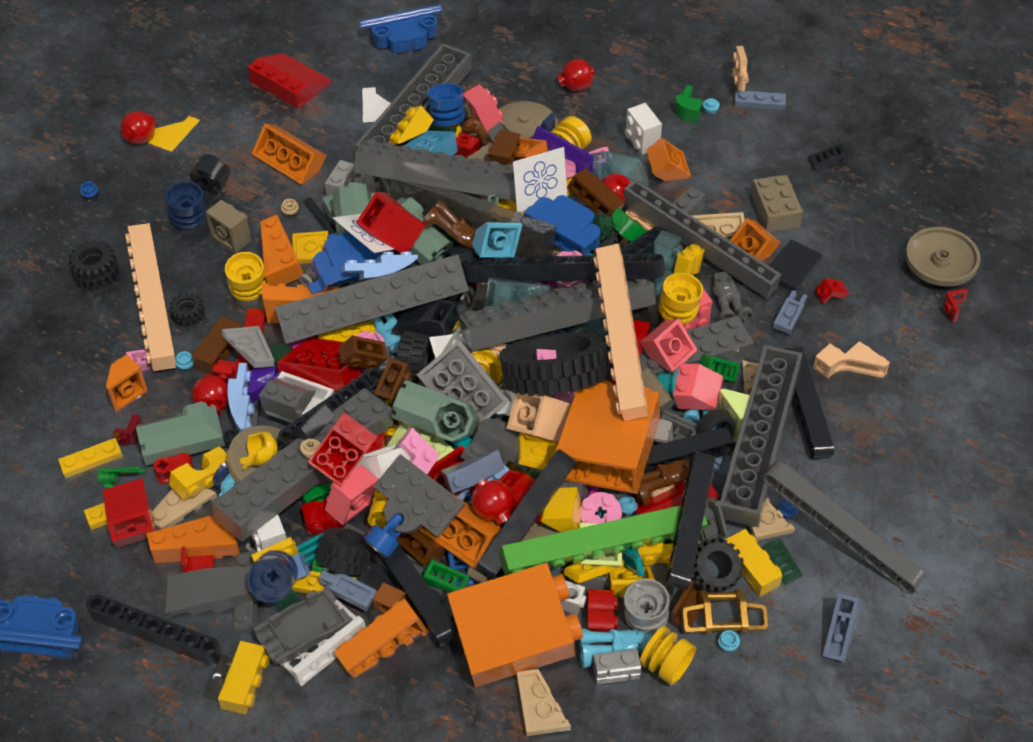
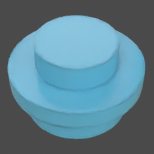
(710, 106)
(184, 360)
(628, 505)
(728, 640)

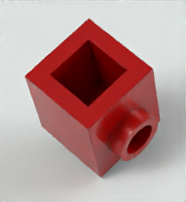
(467, 145)

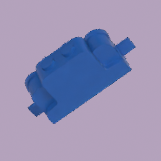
(403, 30)
(573, 222)
(335, 253)
(38, 627)

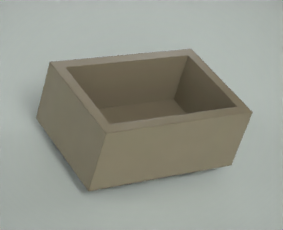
(776, 203)

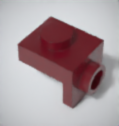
(129, 435)

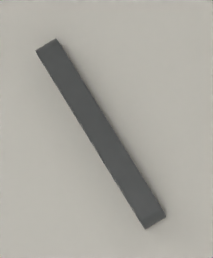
(844, 527)

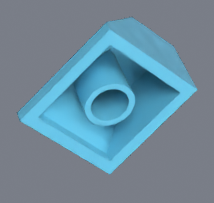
(497, 239)

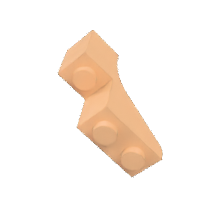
(857, 359)

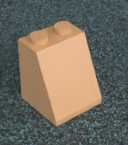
(539, 416)

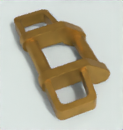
(705, 604)

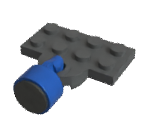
(412, 503)

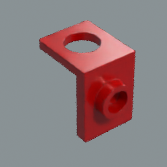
(950, 305)
(195, 562)

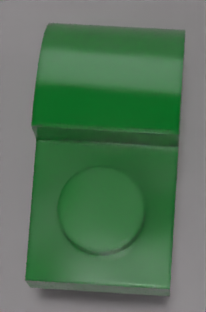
(688, 107)
(626, 226)

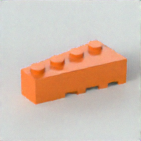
(278, 255)
(280, 295)
(198, 536)

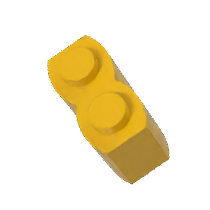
(689, 260)

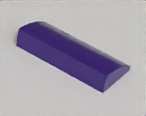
(573, 153)

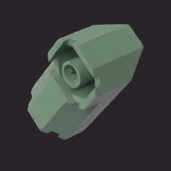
(350, 201)
(431, 241)
(435, 412)
(188, 433)

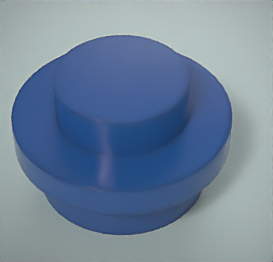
(88, 189)
(787, 509)

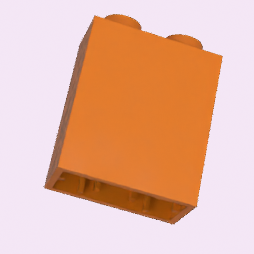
(606, 447)
(514, 623)

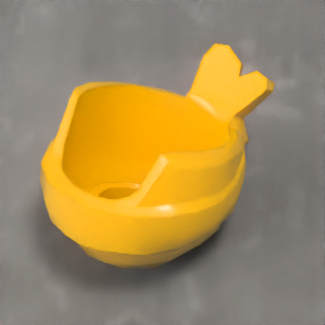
(260, 449)

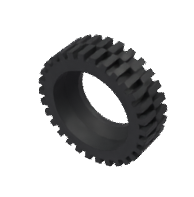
(579, 363)

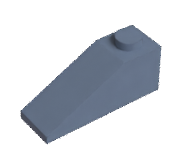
(472, 471)
(842, 627)

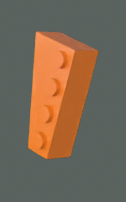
(380, 638)

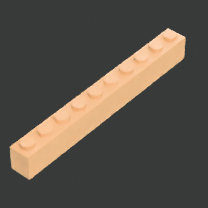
(151, 298)
(621, 335)

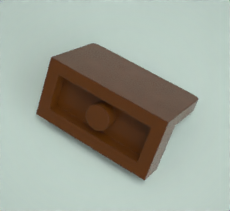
(689, 598)

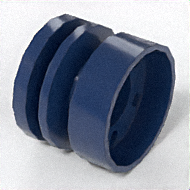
(185, 204)
(262, 579)

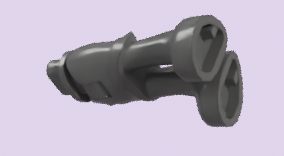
(728, 293)

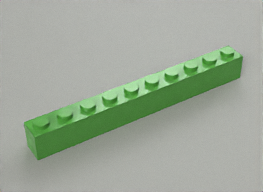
(592, 541)

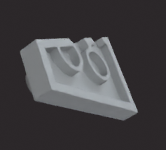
(250, 344)

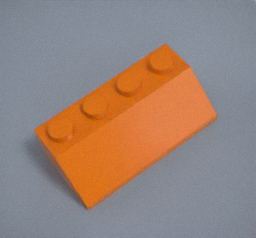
(288, 154)
(467, 535)

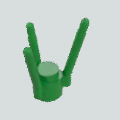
(110, 475)

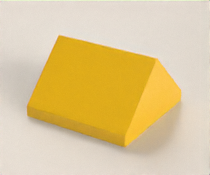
(563, 510)
(624, 577)

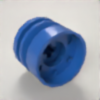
(446, 104)

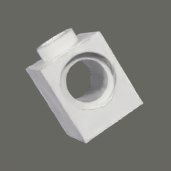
(580, 600)

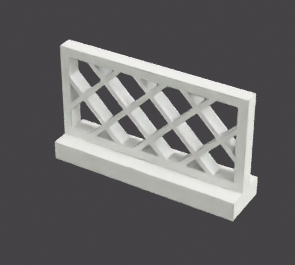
(316, 661)

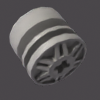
(650, 597)

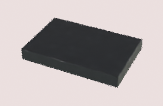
(795, 264)

